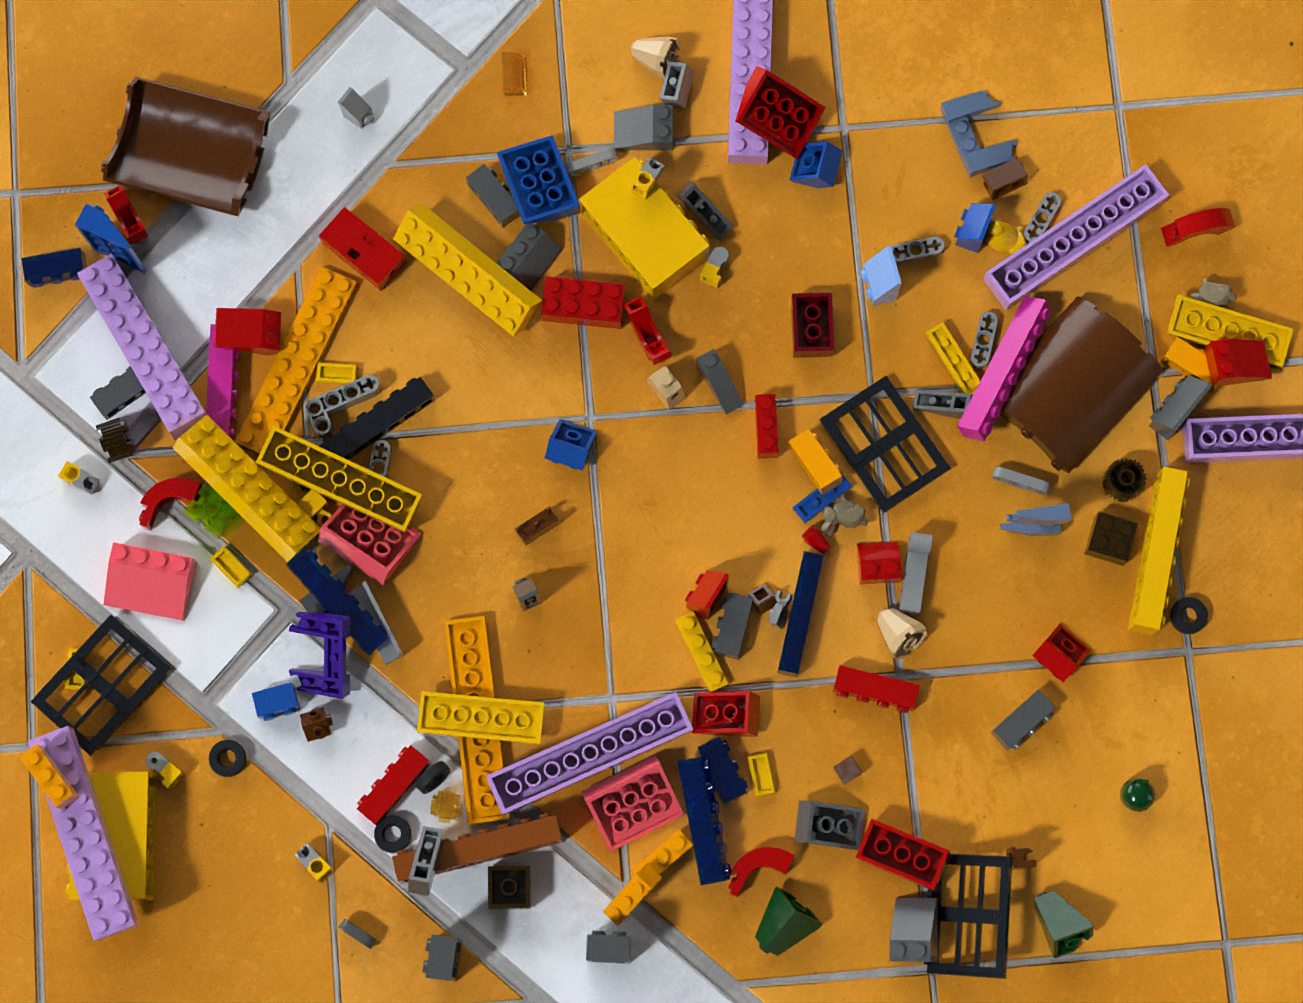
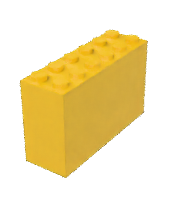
(646, 233)
(130, 818)

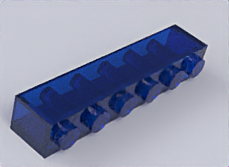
(336, 600)
(800, 614)
(704, 820)

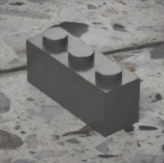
(493, 194)
(117, 394)
(732, 625)
(1023, 720)

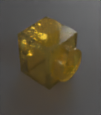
(446, 806)

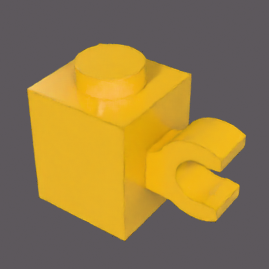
(314, 506)

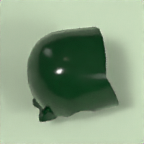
(1137, 794)

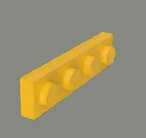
(953, 358)
(701, 652)

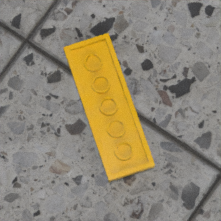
(1207, 323)
(480, 717)

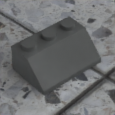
(529, 255)
(1178, 406)

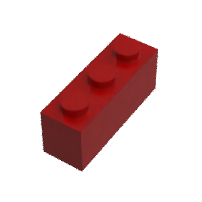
(766, 426)

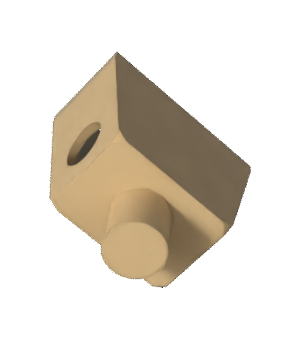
(665, 386)

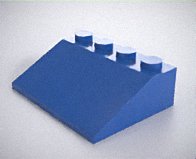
(539, 181)
(105, 237)

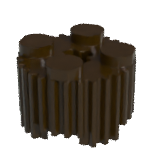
(115, 439)
(1116, 487)

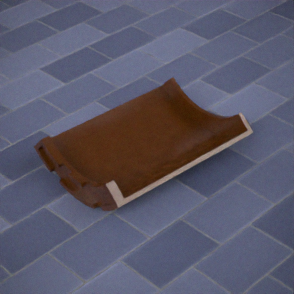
(187, 146)
(1078, 383)

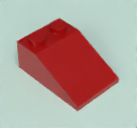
(248, 330)
(1237, 361)
(708, 593)
(726, 713)

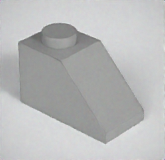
(355, 108)

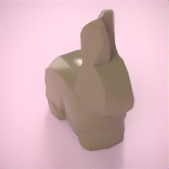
(1214, 294)
(844, 513)

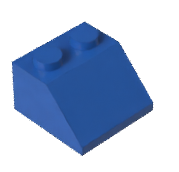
(817, 165)
(974, 226)
(570, 444)

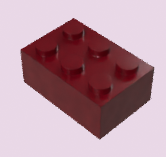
(812, 325)

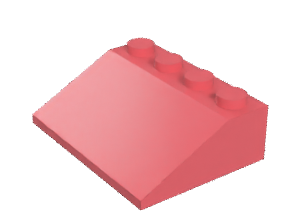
(367, 542)
(149, 581)
(632, 803)

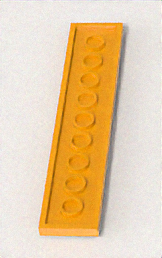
(297, 358)
(473, 677)

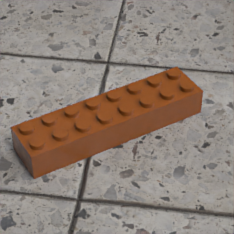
(487, 845)

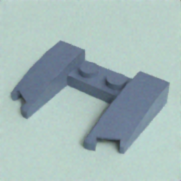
(974, 159)
(1038, 521)

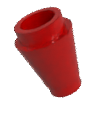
(816, 540)

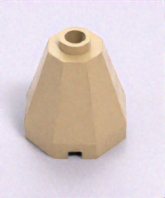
(656, 53)
(900, 632)

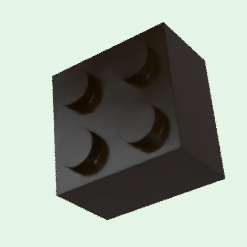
(1111, 538)
(509, 887)

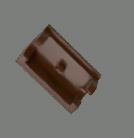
(1005, 178)
(537, 526)
(1019, 860)

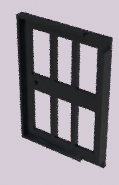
(878, 448)
(101, 685)
(976, 915)

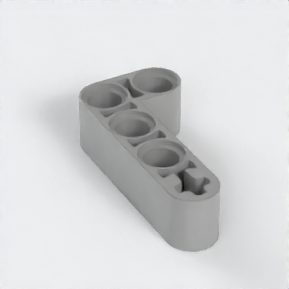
(345, 402)
(914, 573)

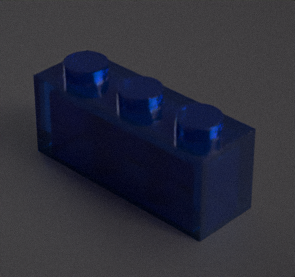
(53, 267)
(724, 770)

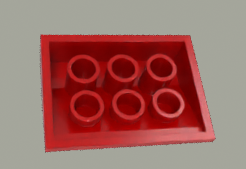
(778, 112)

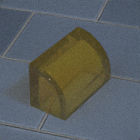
(514, 74)

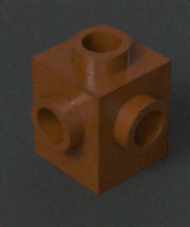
(316, 724)

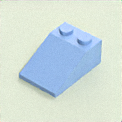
(881, 277)

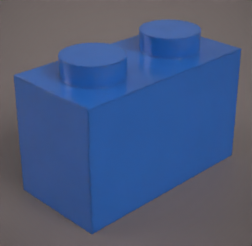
(276, 701)

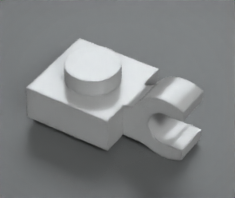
(779, 612)

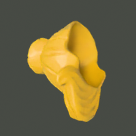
(1004, 237)

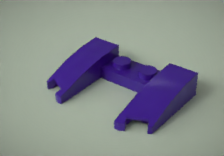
(334, 629)

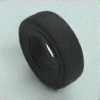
(1197, 606)
(236, 767)
(432, 777)
(386, 822)

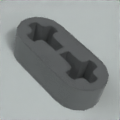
(357, 933)

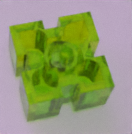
(200, 512)

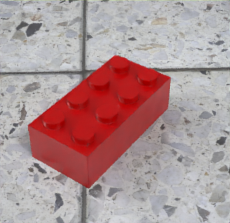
(583, 302)
(903, 855)

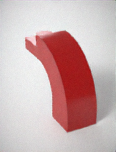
(126, 215)
(1199, 223)
(646, 331)
(165, 492)
(762, 857)

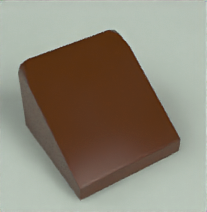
(763, 598)
(847, 770)

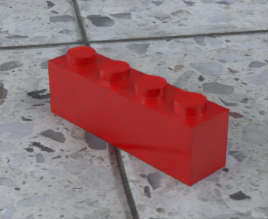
(875, 688)
(393, 785)

